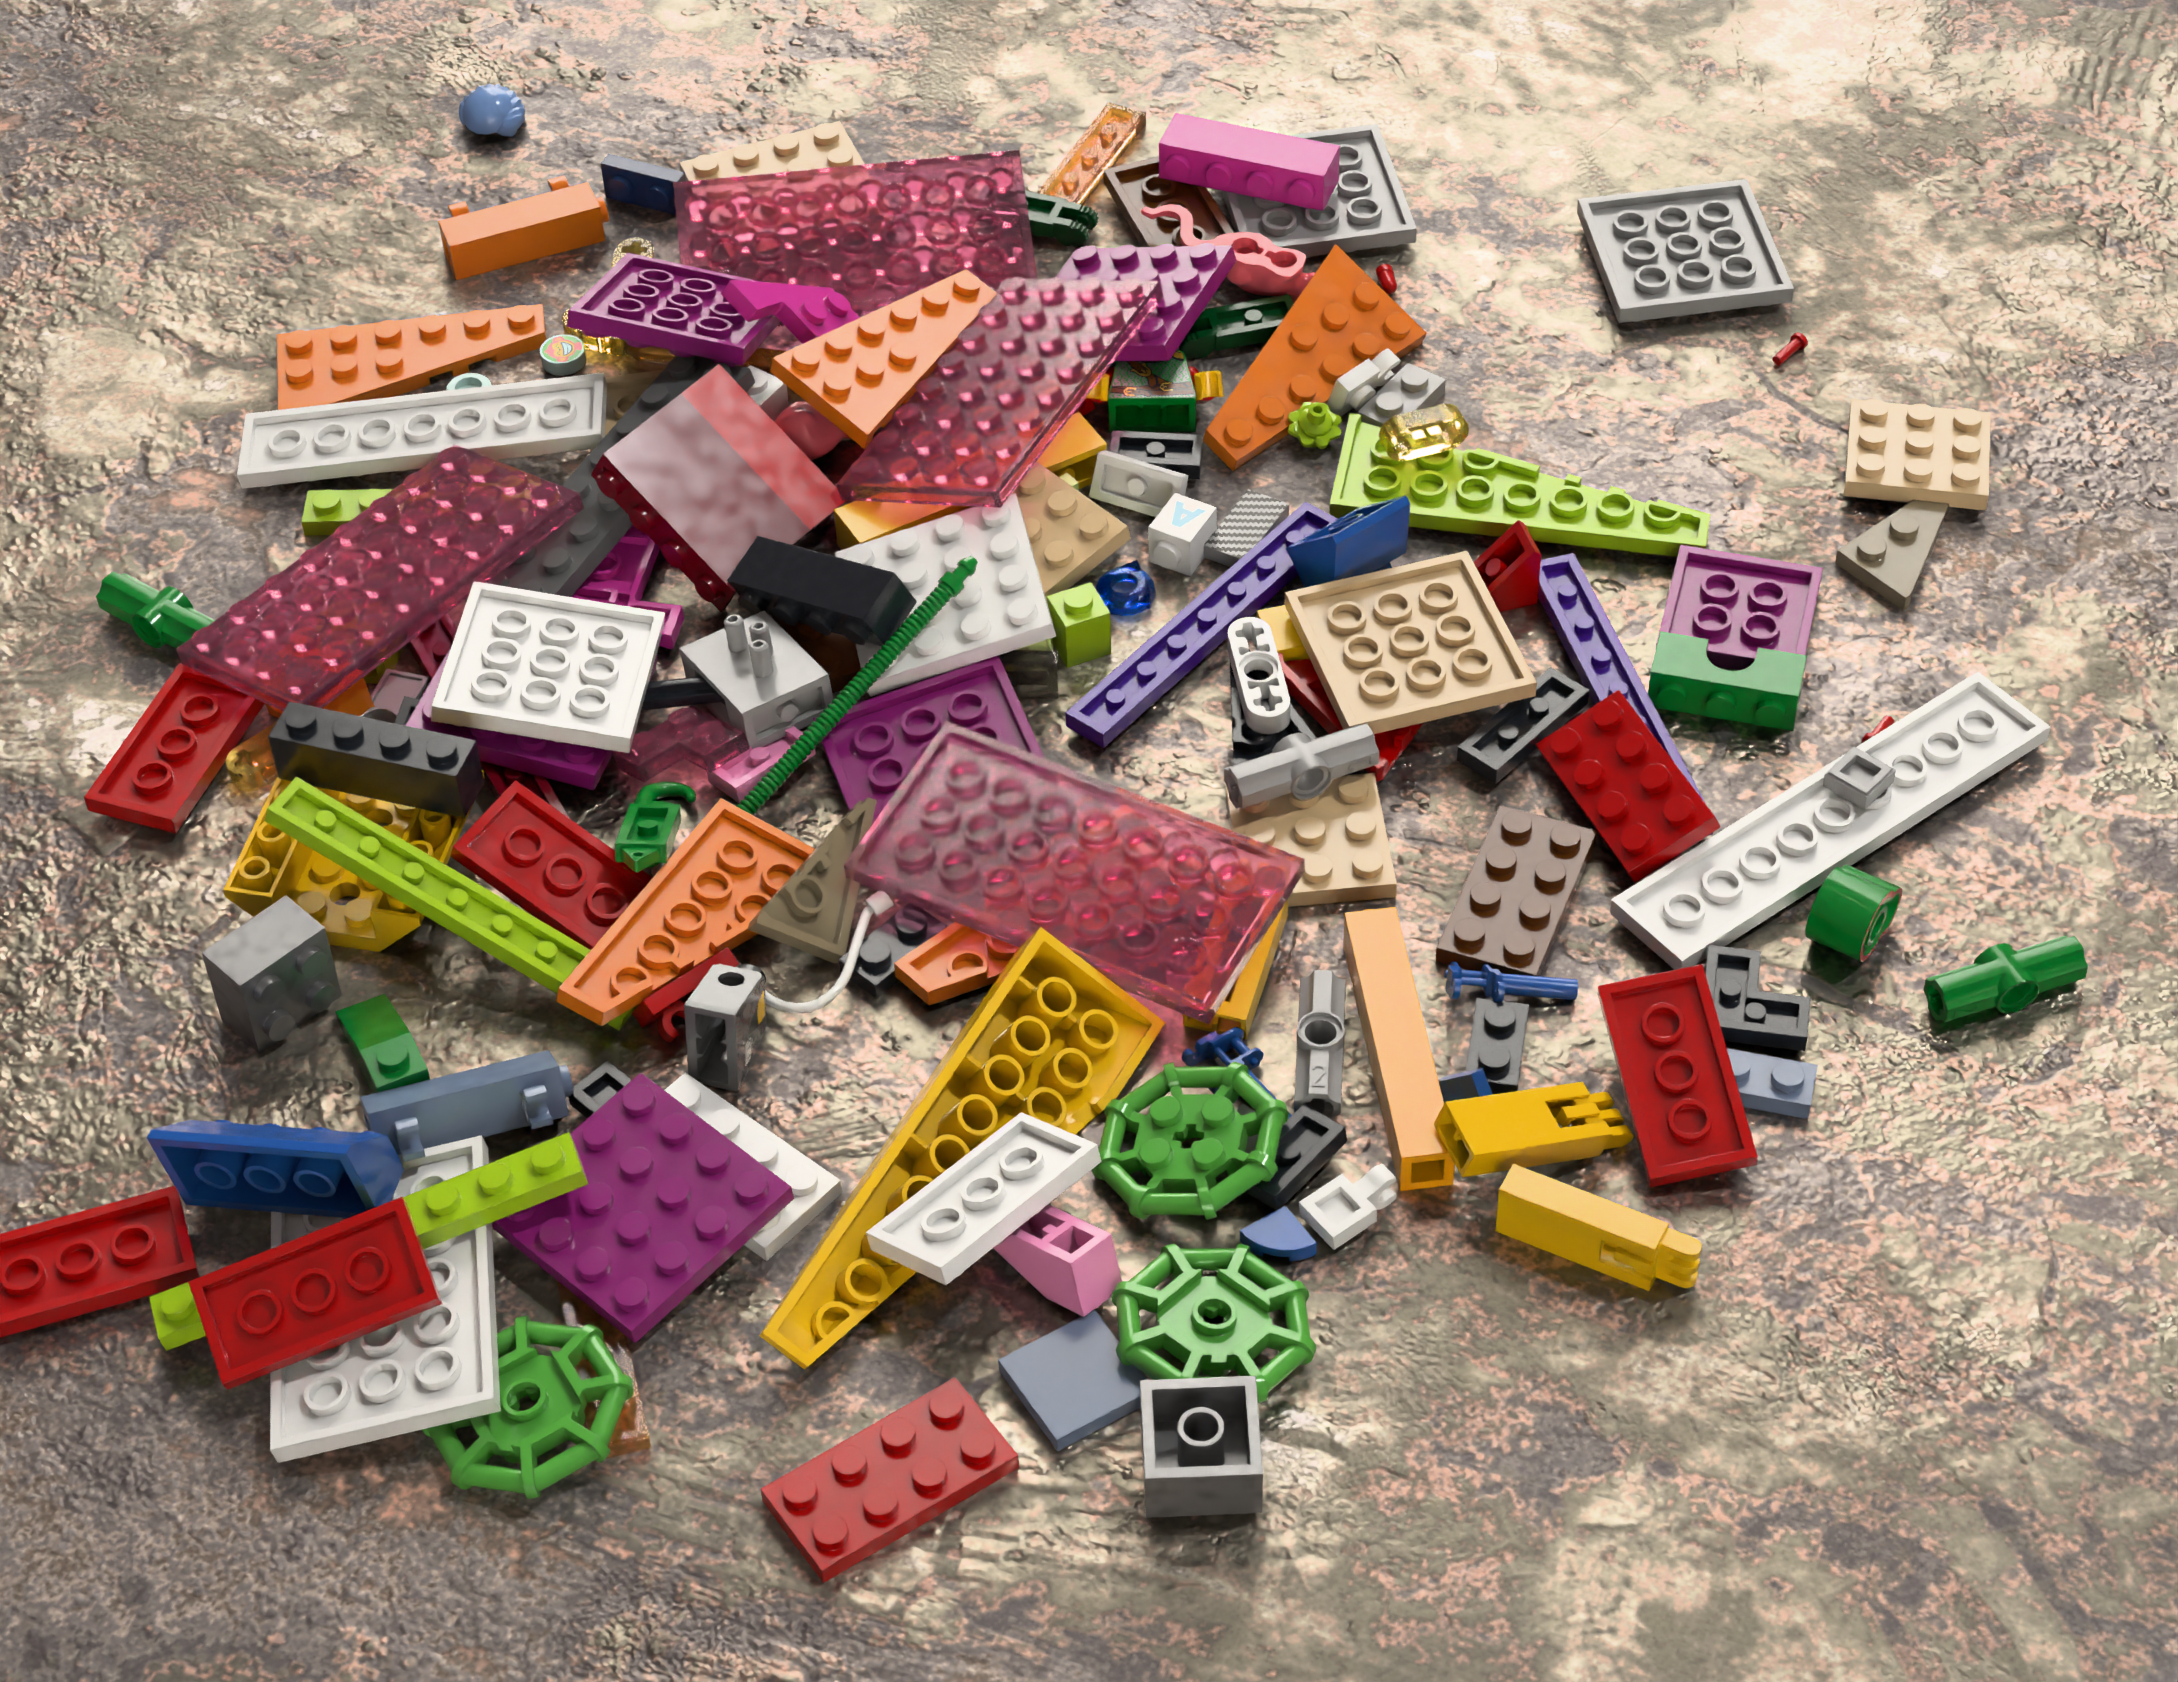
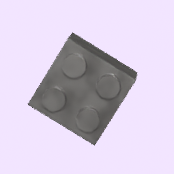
(272, 974)
(1201, 1446)

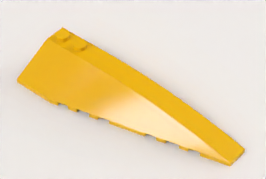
(1041, 1043)

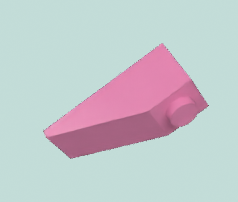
(1064, 1259)

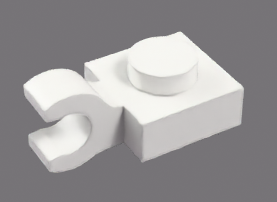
(1346, 1209)

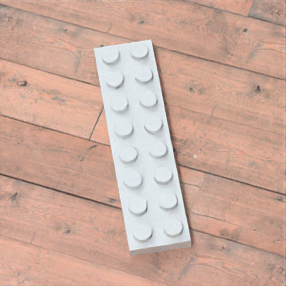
(415, 428)

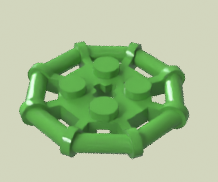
(1185, 1178)
(1208, 1346)
(550, 1422)

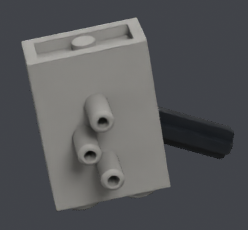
(749, 679)

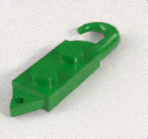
(651, 825)

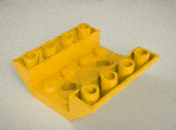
(281, 866)

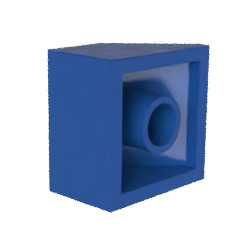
(1354, 543)

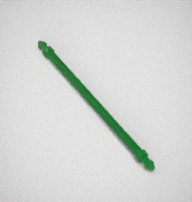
(949, 586)

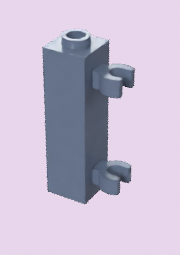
(470, 1104)

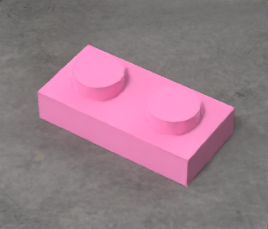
(745, 771)

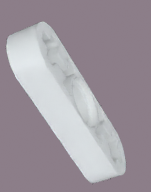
(1251, 690)

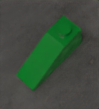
(382, 1045)

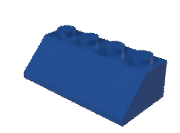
(278, 1167)

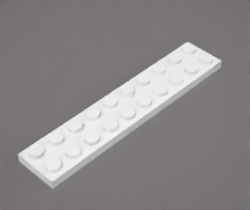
(1810, 830)

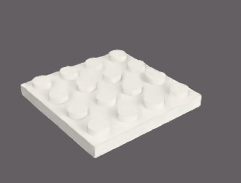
(994, 612)
(549, 667)

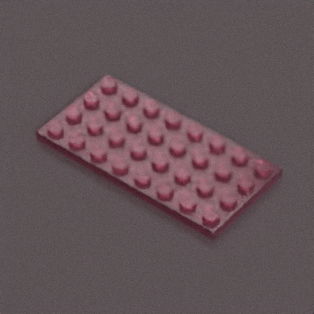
(863, 227)
(1001, 393)
(379, 580)
(1111, 875)

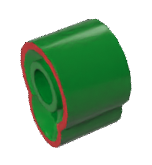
(1852, 912)

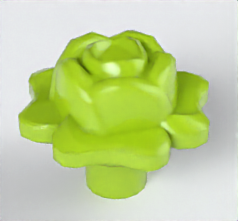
(1314, 425)

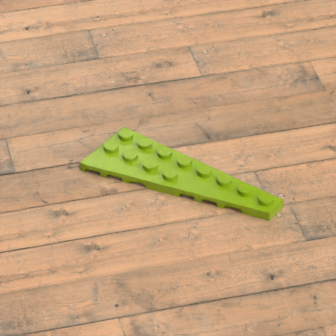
(1492, 491)

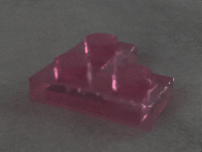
(684, 735)

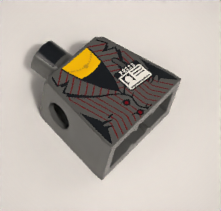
(728, 1006)

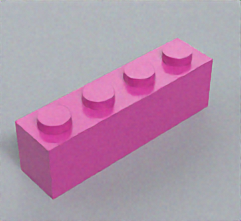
(1249, 161)

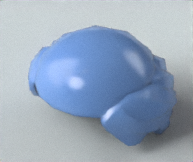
(492, 110)

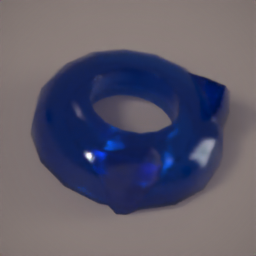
(1130, 602)

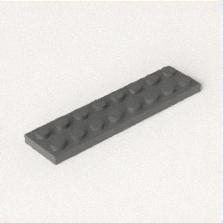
(578, 546)

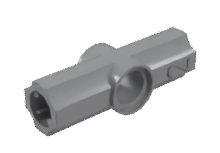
(1301, 766)
(1320, 1043)

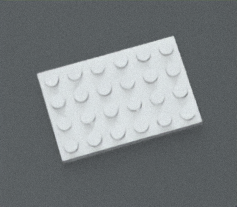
(410, 1372)

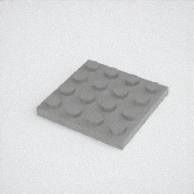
(1361, 213)
(1684, 251)

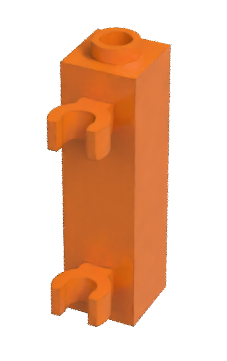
(522, 229)

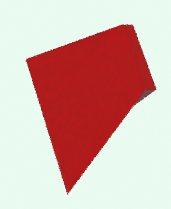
(1511, 569)

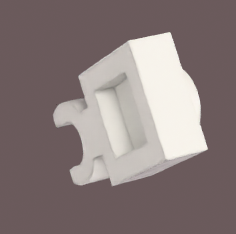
(1358, 384)

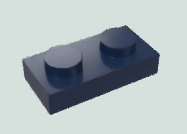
(640, 183)

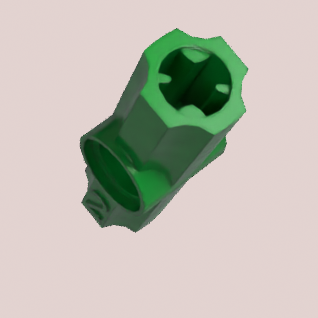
(154, 614)
(2005, 978)

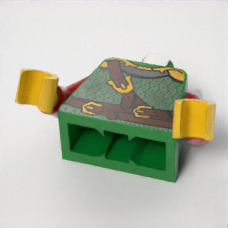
(1155, 394)

